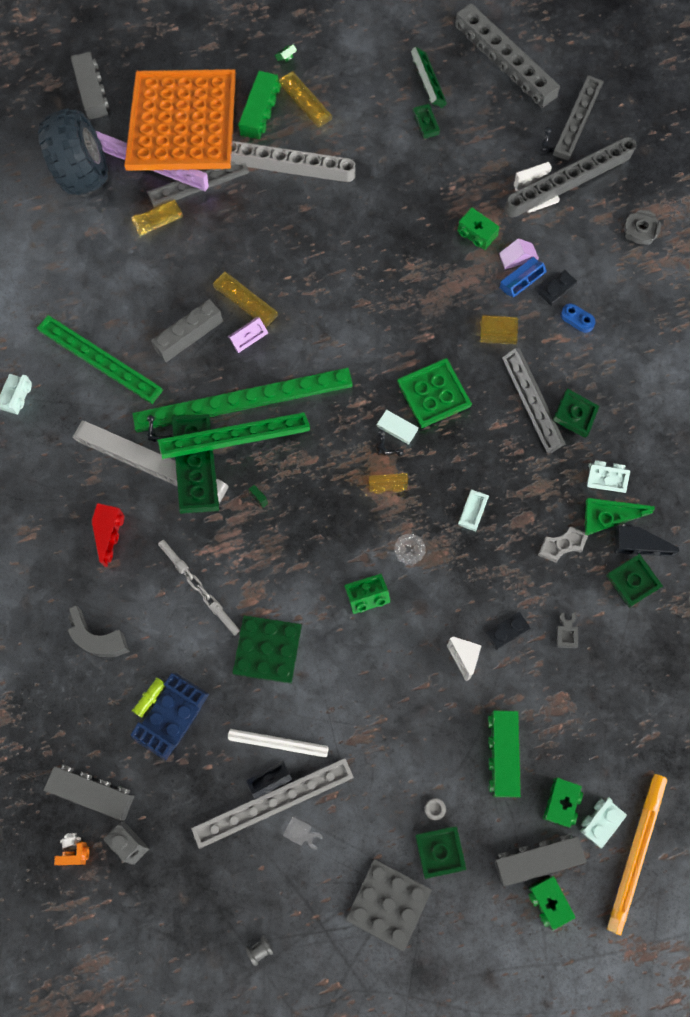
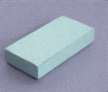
(397, 427)
(473, 510)

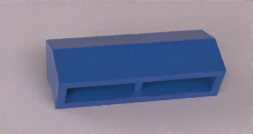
(523, 277)

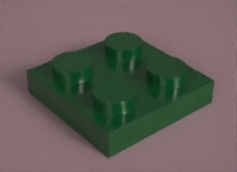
(576, 413)
(634, 580)
(440, 852)

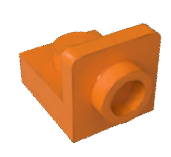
(69, 857)

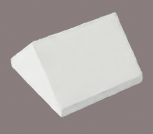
(465, 655)

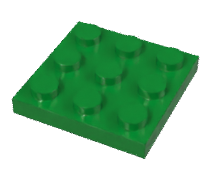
(434, 393)

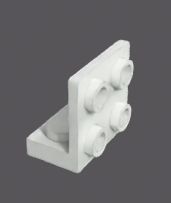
(531, 176)

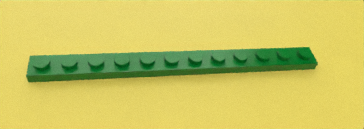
(246, 398)

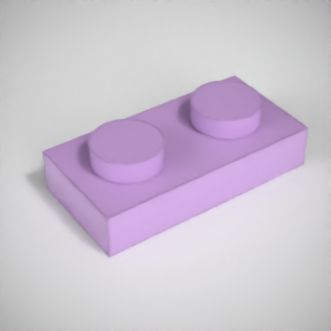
(248, 334)

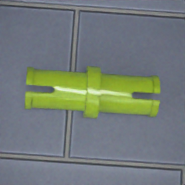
(148, 697)

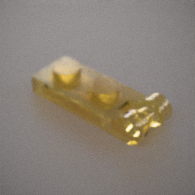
(157, 217)

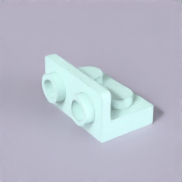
(14, 393)
(608, 477)
(602, 822)

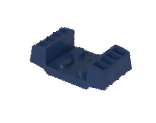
(170, 716)

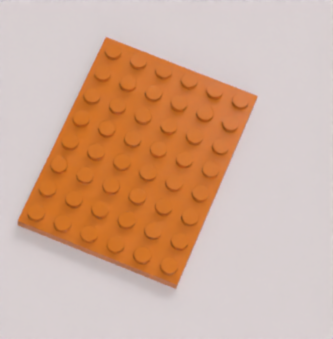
(181, 120)

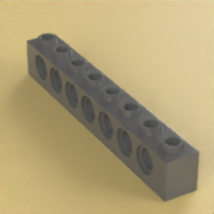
(507, 55)

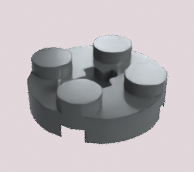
(638, 235)

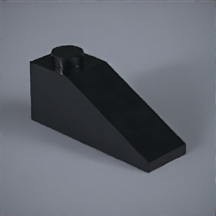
(639, 541)

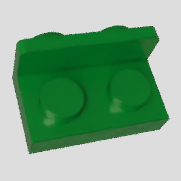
(367, 593)

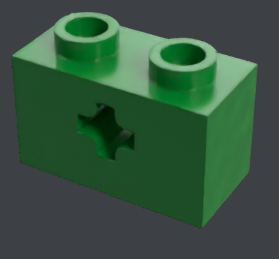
(478, 229)
(559, 791)
(561, 911)

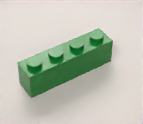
(259, 105)
(505, 754)

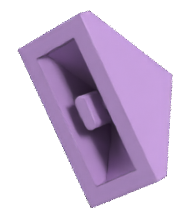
(517, 253)

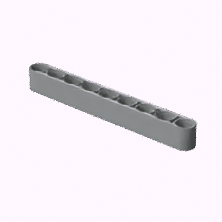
(293, 161)
(132, 454)

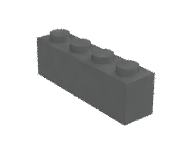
(89, 85)
(187, 330)
(89, 793)
(540, 860)

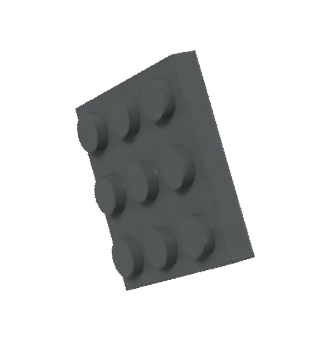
(388, 905)

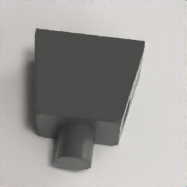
(125, 843)

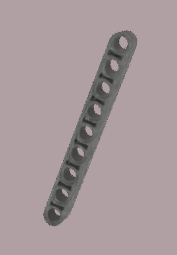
(570, 177)

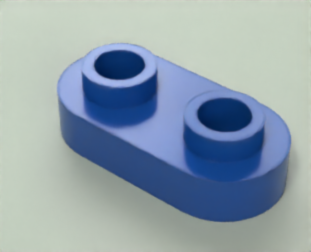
(577, 318)

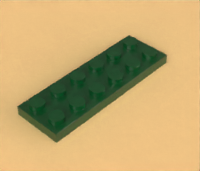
(195, 471)

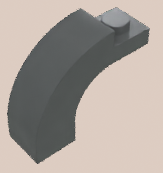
(102, 646)

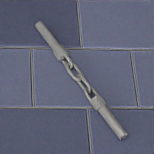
(215, 607)

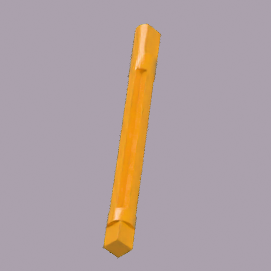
(637, 855)

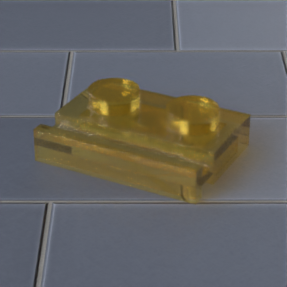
(499, 329)
(389, 482)

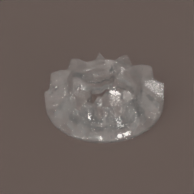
(410, 540)

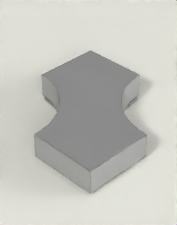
(555, 547)

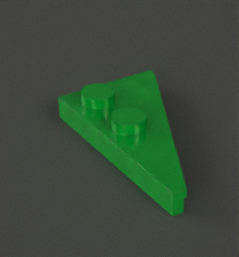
(607, 514)

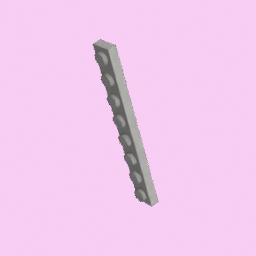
(272, 803)

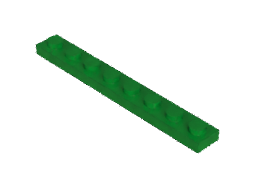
(100, 359)
(233, 435)

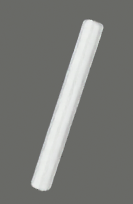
(278, 743)

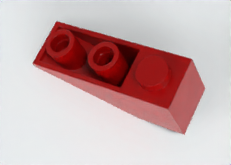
(105, 527)

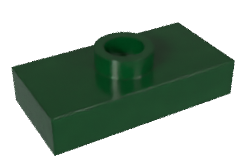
(426, 121)

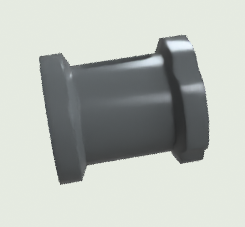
(259, 951)

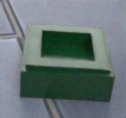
(258, 496)

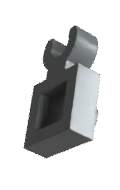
(566, 634)

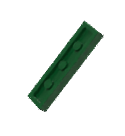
(428, 76)

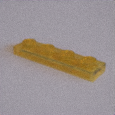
(305, 99)
(245, 299)

